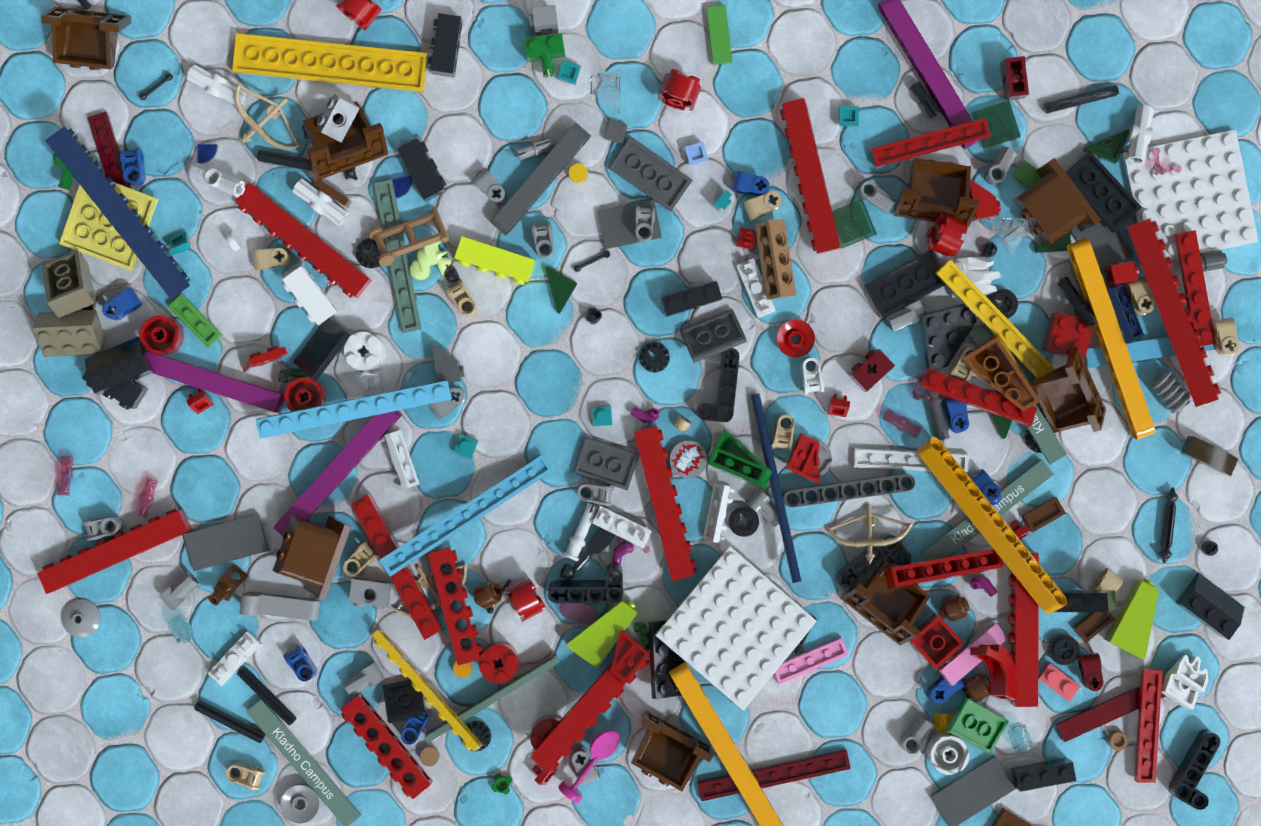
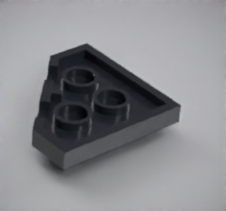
(944, 333)

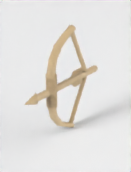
(272, 112)
(869, 522)
(428, 584)

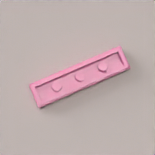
(811, 660)
(964, 662)

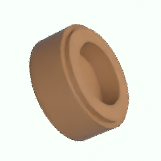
(1117, 740)
(429, 756)

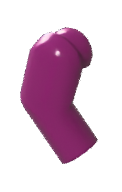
(646, 416)
(621, 550)
(983, 583)

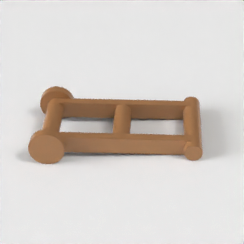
(379, 234)

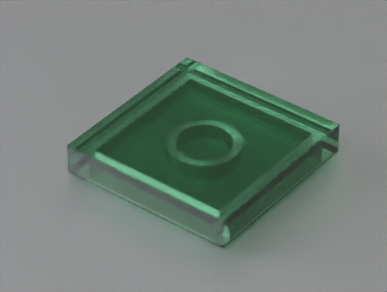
(1000, 122)
(853, 223)

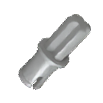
(535, 148)

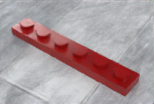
(931, 142)
(1195, 285)
(976, 397)
(1148, 725)

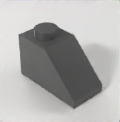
(446, 366)

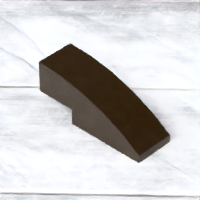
(1209, 455)

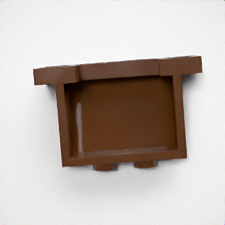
(84, 36)
(359, 146)
(937, 189)
(1054, 204)
(1070, 396)
(312, 552)
(888, 609)
(669, 752)

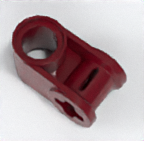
(1090, 668)

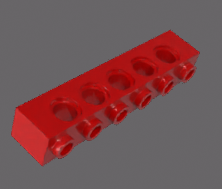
(942, 568)
(462, 654)
(360, 704)

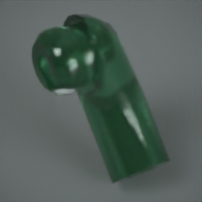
(284, 375)
(641, 627)

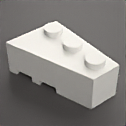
(308, 293)

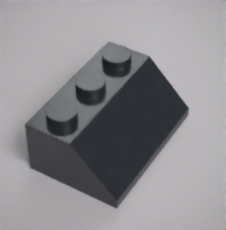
(118, 366)
(1212, 606)

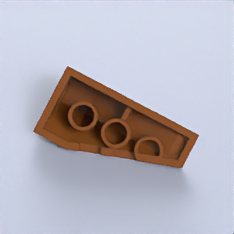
(1000, 370)

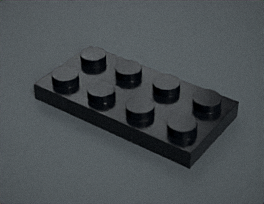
(1103, 192)
(905, 284)
(661, 662)

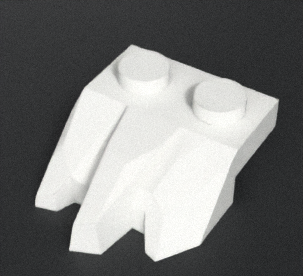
(979, 272)
(1185, 682)

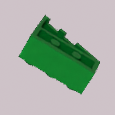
(737, 461)

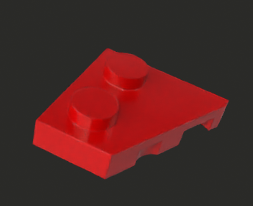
(256, 359)
(805, 458)
(627, 657)

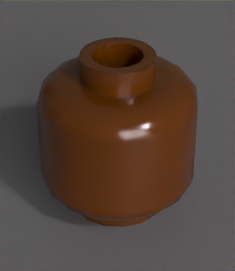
(488, 594)
(955, 607)
(977, 687)

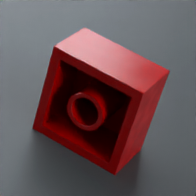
(1066, 333)
(936, 641)

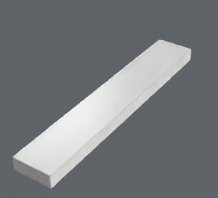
(897, 459)

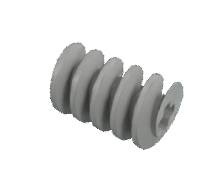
(1171, 391)

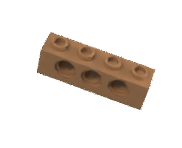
(775, 259)

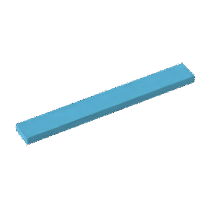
(1139, 351)

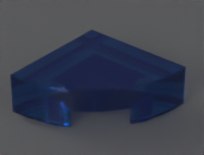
(206, 152)
(402, 185)

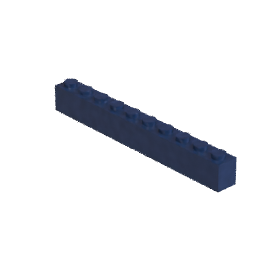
(117, 212)

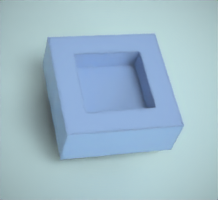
(696, 153)

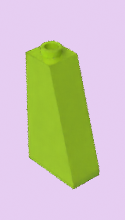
(1135, 619)
(599, 637)

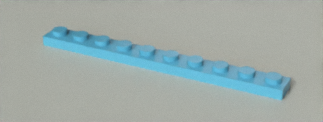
(353, 409)
(465, 515)

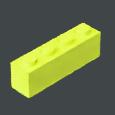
(495, 260)

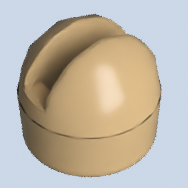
(682, 423)

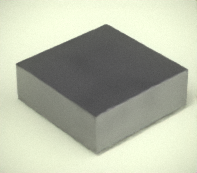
(616, 131)

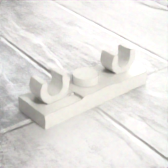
(755, 288)
(401, 459)
(717, 512)
(622, 527)
(234, 658)

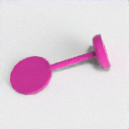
(601, 748)

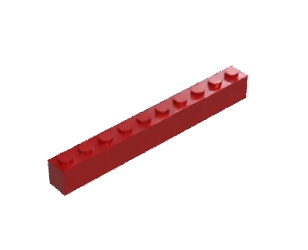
(1173, 312)

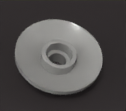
(89, 614)
(299, 813)

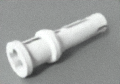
(577, 541)

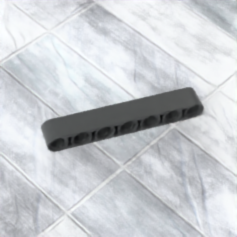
(541, 179)
(857, 485)

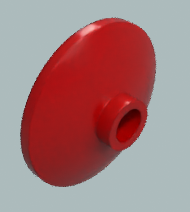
(805, 336)

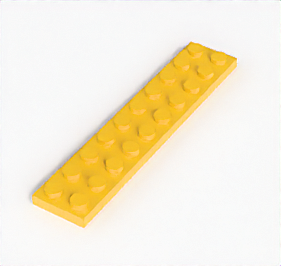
(330, 62)

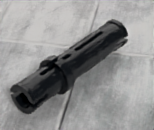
(1081, 308)

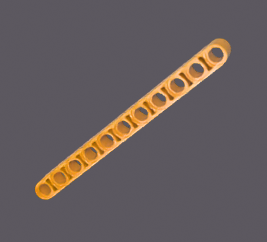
(1111, 339)
(991, 525)
(724, 746)

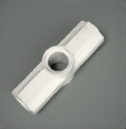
(214, 84)
(1140, 134)
(217, 179)
(320, 202)

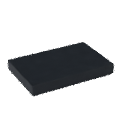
(321, 348)

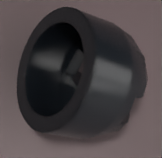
(985, 248)
(451, 274)
(595, 312)
(1208, 545)
(567, 571)

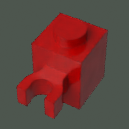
(1122, 273)

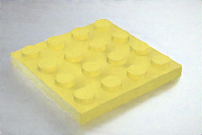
(93, 233)

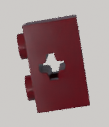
(1014, 78)
(881, 364)

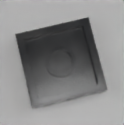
(403, 701)

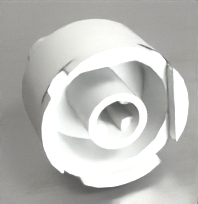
(353, 349)
(947, 763)

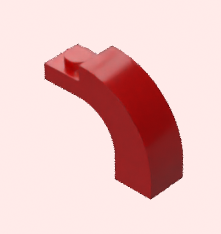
(1001, 668)

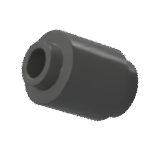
(1213, 260)

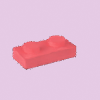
(1059, 681)

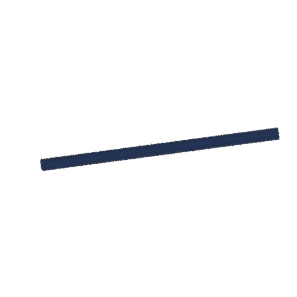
(776, 488)

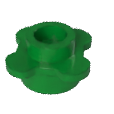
(496, 787)

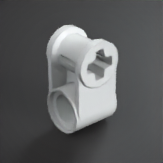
(812, 377)

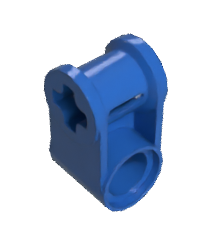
(133, 162)
(745, 184)
(124, 302)
(956, 412)
(987, 485)
(299, 662)
(944, 689)
(416, 725)

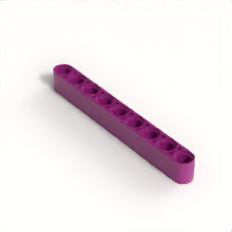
(925, 64)
(216, 383)
(339, 468)

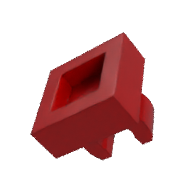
(747, 239)
(199, 402)
(838, 407)
(1021, 532)
(542, 778)

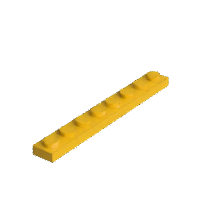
(993, 319)
(432, 698)

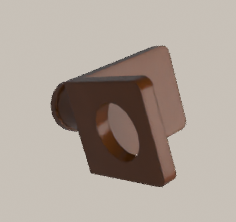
(227, 585)

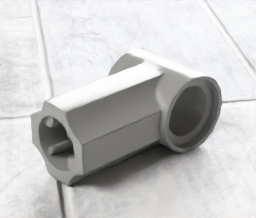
(1000, 165)
(877, 198)
(906, 316)
(762, 505)
(176, 593)
(366, 678)
(918, 733)

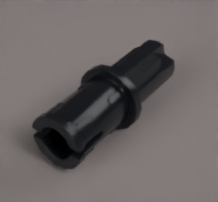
(925, 99)

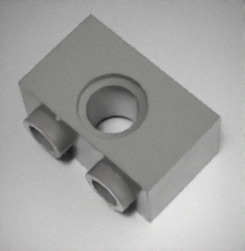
(544, 20)
(338, 128)
(381, 588)

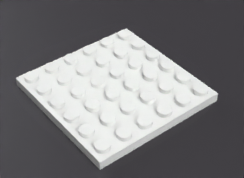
(1203, 197)
(736, 628)

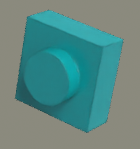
(569, 72)
(848, 116)
(723, 202)
(179, 243)
(602, 416)
(465, 446)

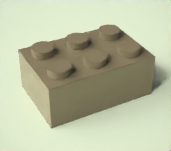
(68, 284)
(70, 334)

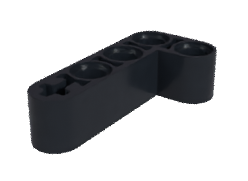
(722, 385)
(884, 552)
(586, 586)
(1199, 767)

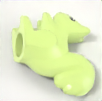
(427, 257)

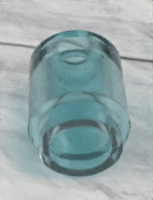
(181, 629)
(1019, 737)

